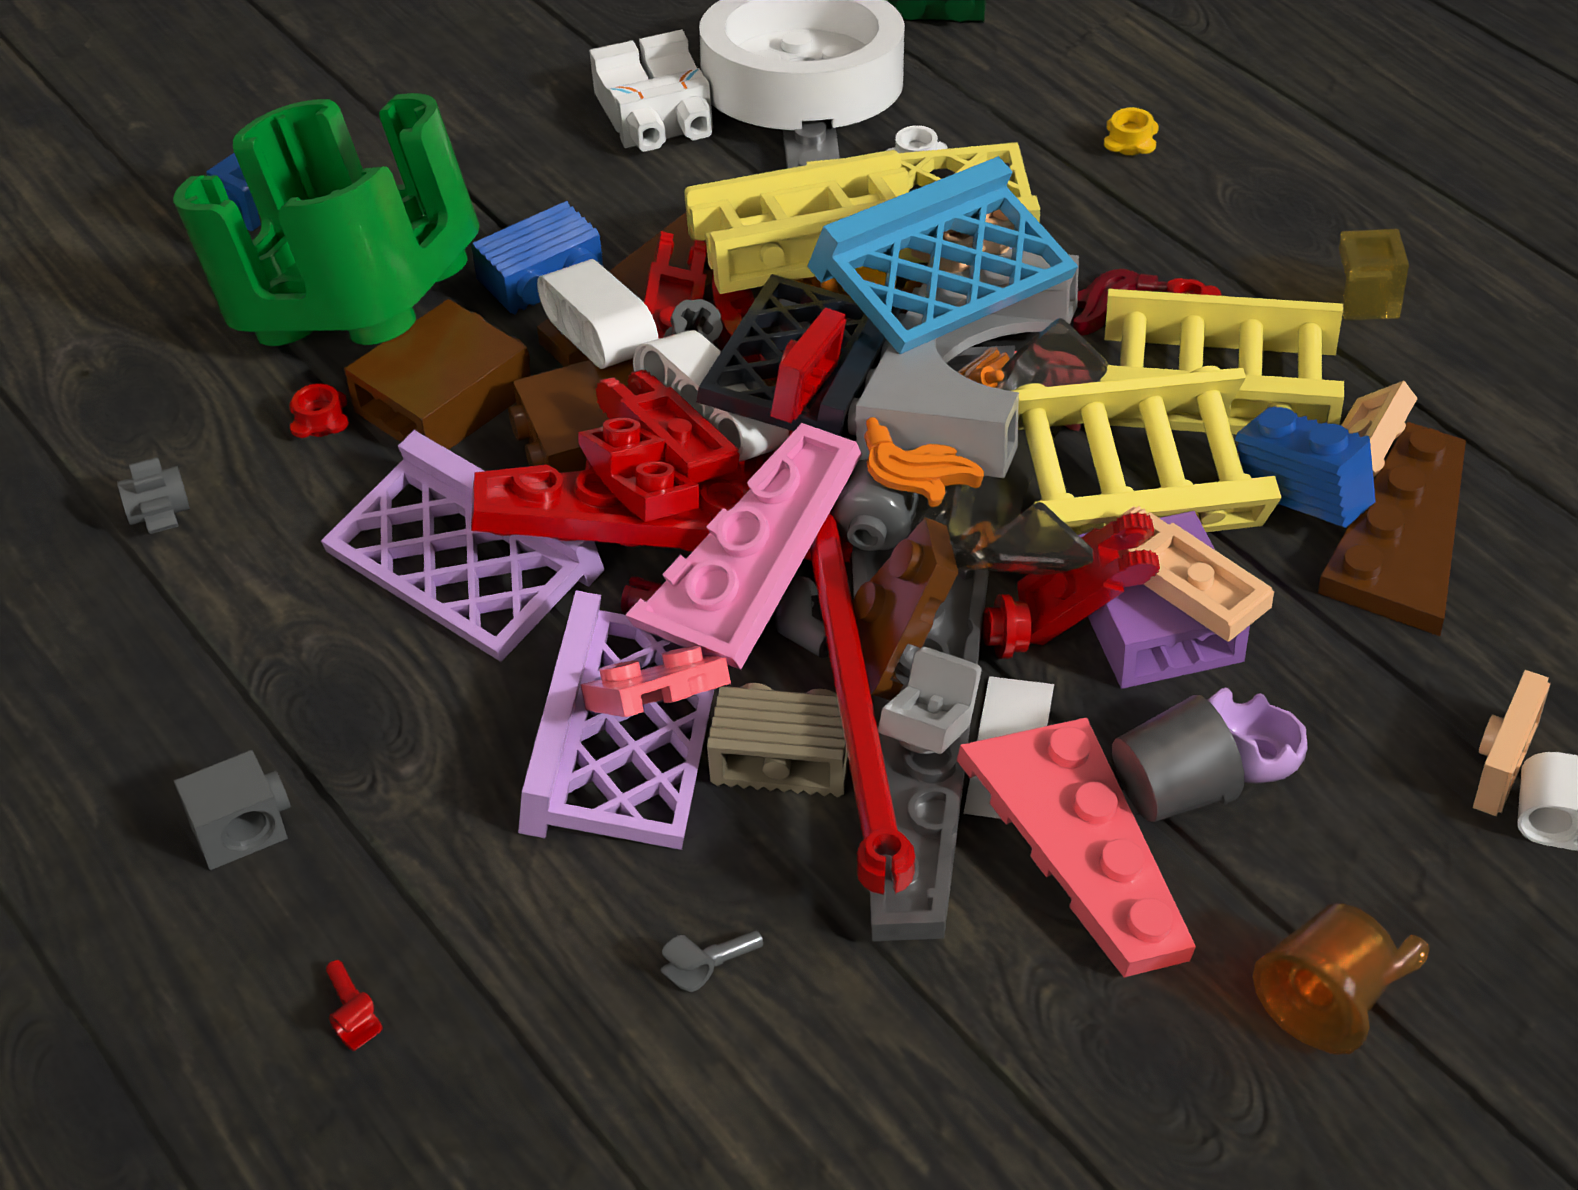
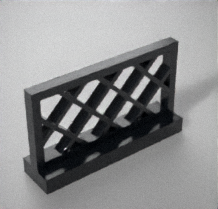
(831, 403)

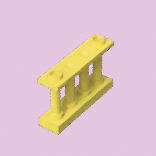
(1231, 323)
(1222, 505)

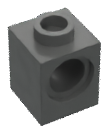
(233, 808)

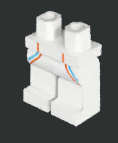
(654, 99)

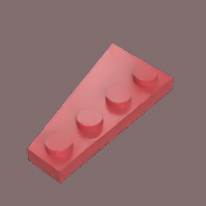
(1085, 835)

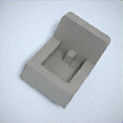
(934, 704)

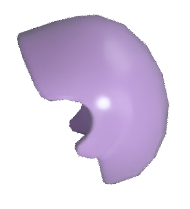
(1267, 737)

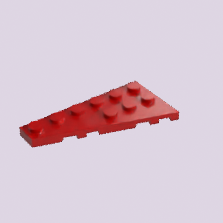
(583, 508)

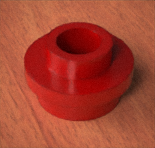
(1007, 626)

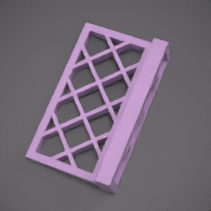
(450, 481)
(566, 725)

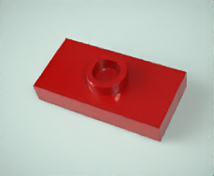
(807, 365)

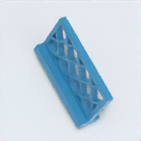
(918, 223)

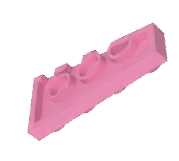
(748, 559)

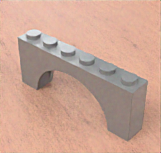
(932, 403)

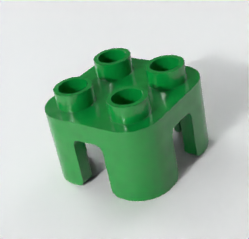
(334, 237)

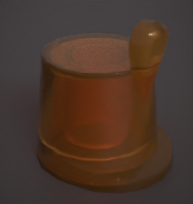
(1331, 976)

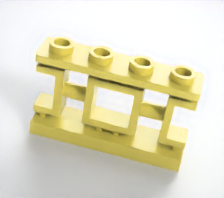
(775, 217)

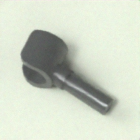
(693, 967)

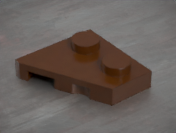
(902, 602)

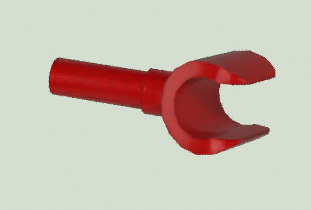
(356, 1018)

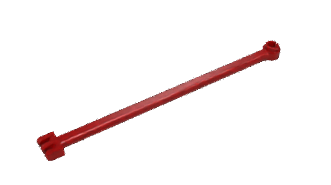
(858, 719)

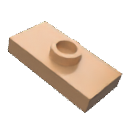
(1508, 741)

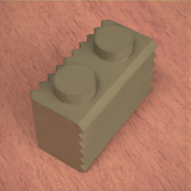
(778, 740)

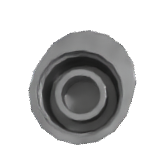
(1179, 761)

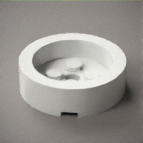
(802, 60)

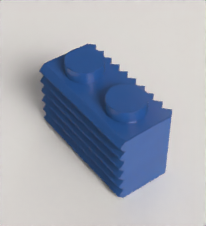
(518, 255)
(1314, 464)

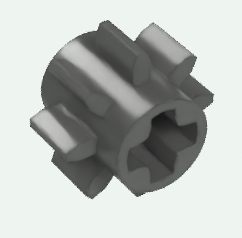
(153, 495)

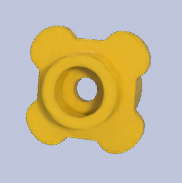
(1131, 132)

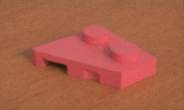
(627, 688)

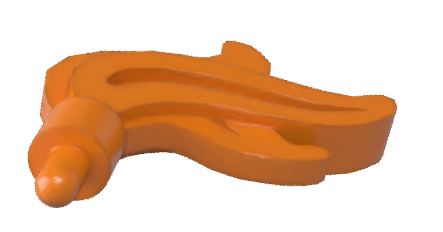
(986, 368)
(917, 470)

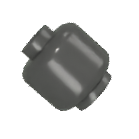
(871, 513)

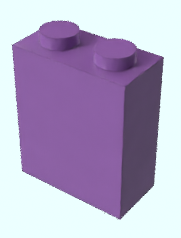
(1154, 639)

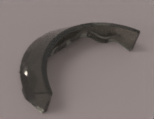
(987, 520)

